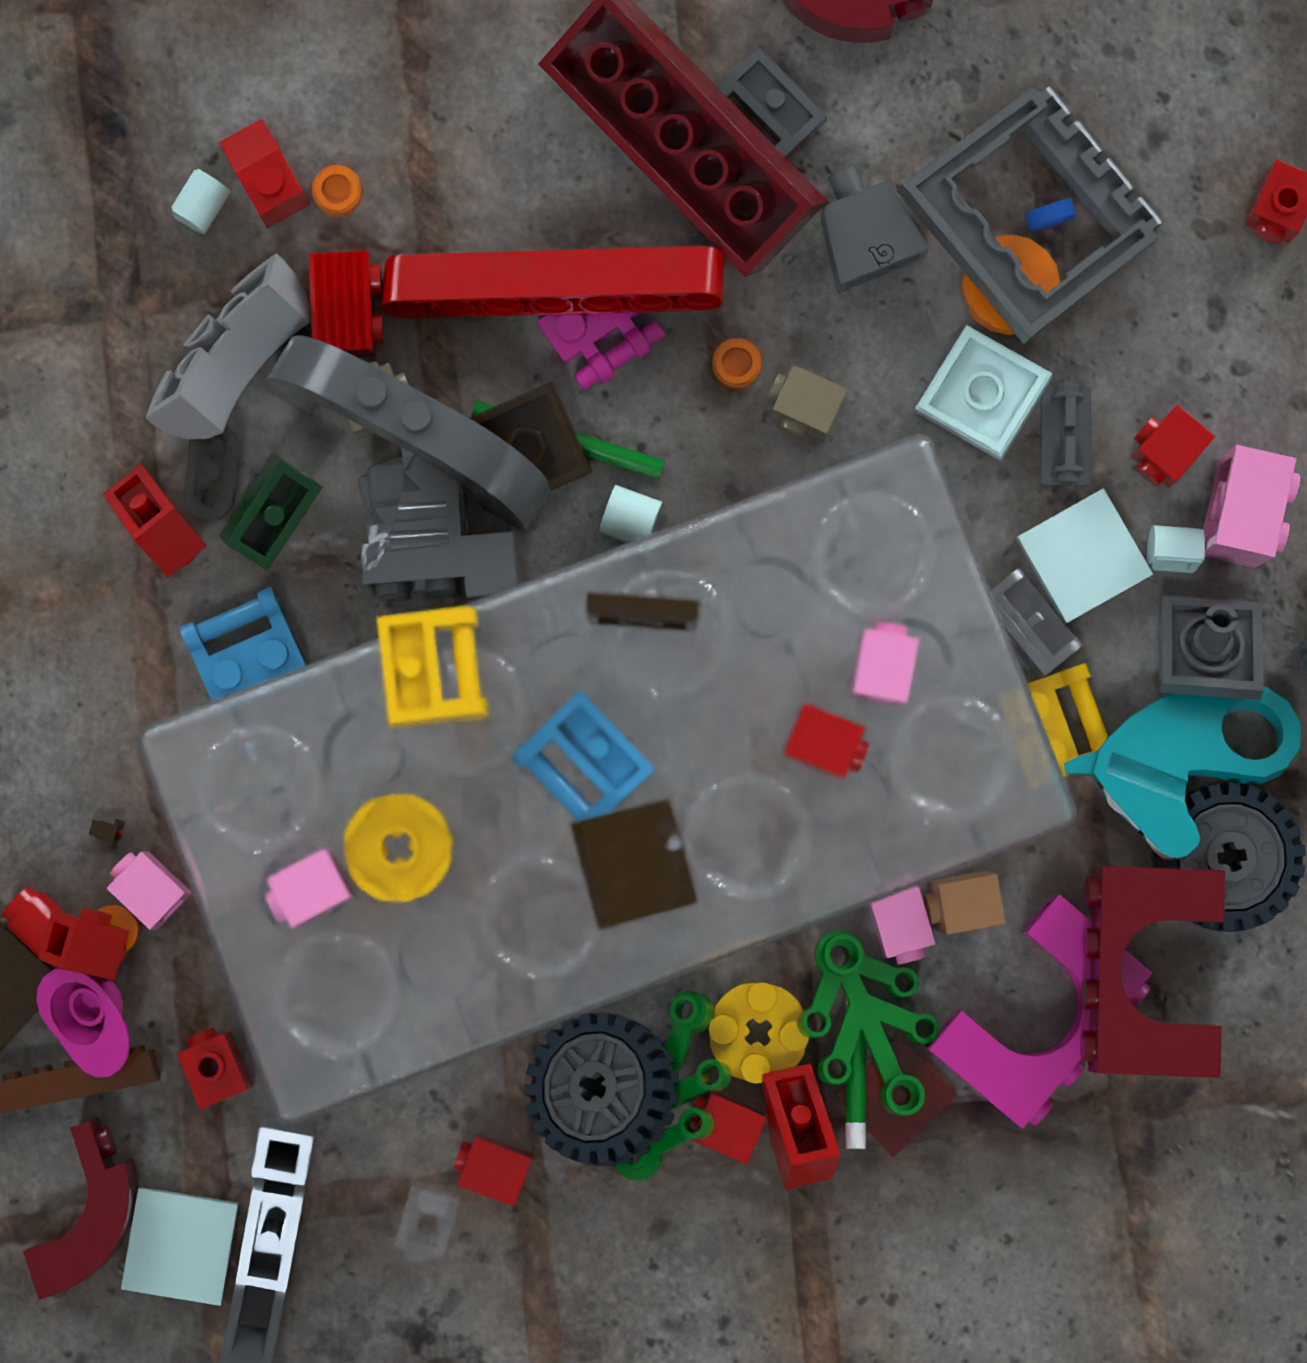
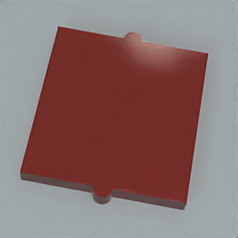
(897, 1131)

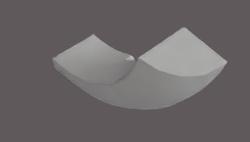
(229, 352)

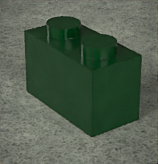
(270, 512)

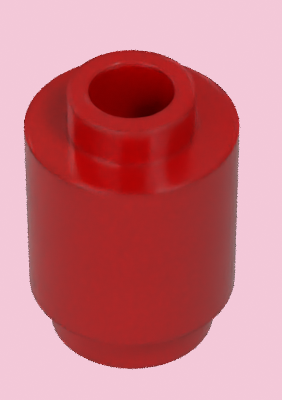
(30, 916)

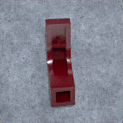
(856, 19)
(104, 1223)

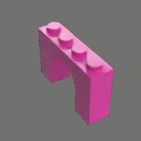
(1024, 1081)

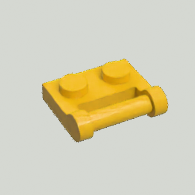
(413, 667)
(1053, 718)

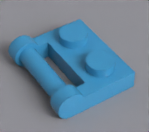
(250, 660)
(595, 748)

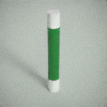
(856, 1098)

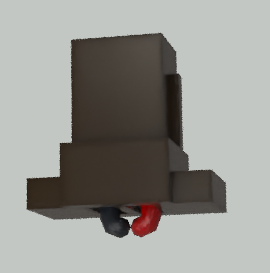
(108, 832)

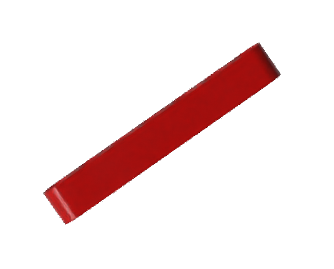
(553, 282)

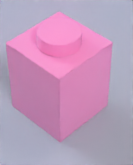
(884, 664)
(147, 889)
(308, 889)
(902, 926)

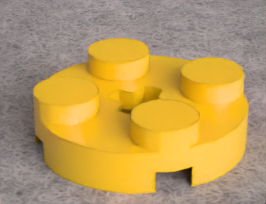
(367, 853)
(729, 1029)

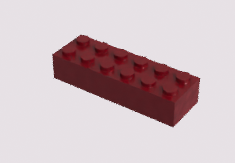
(682, 133)

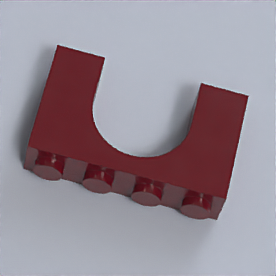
(1118, 1034)

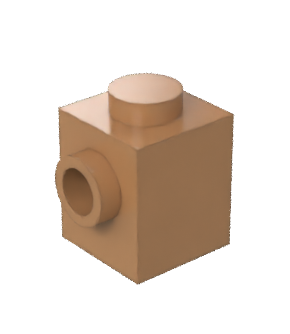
(964, 902)

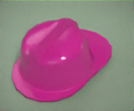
(85, 1019)

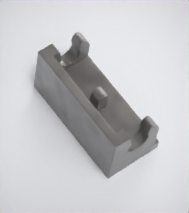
(1033, 625)

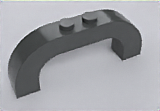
(324, 375)
(268, 1240)

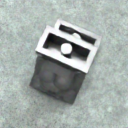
(422, 539)

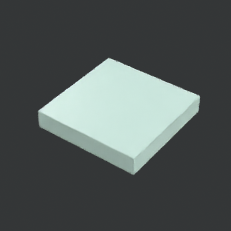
(983, 392)
(1084, 556)
(180, 1246)

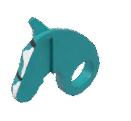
(1181, 735)

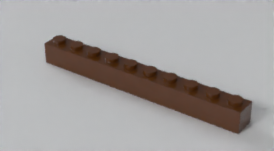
(72, 1082)

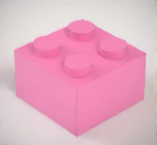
(1249, 506)

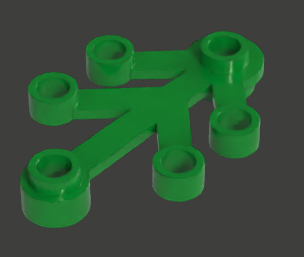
(864, 1016)
(688, 1089)

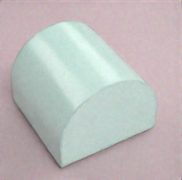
(200, 201)
(629, 515)
(1175, 549)

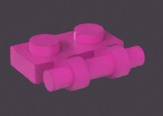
(579, 333)

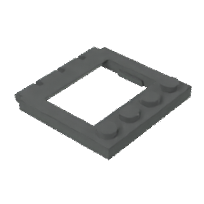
(996, 268)

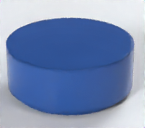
(1050, 215)

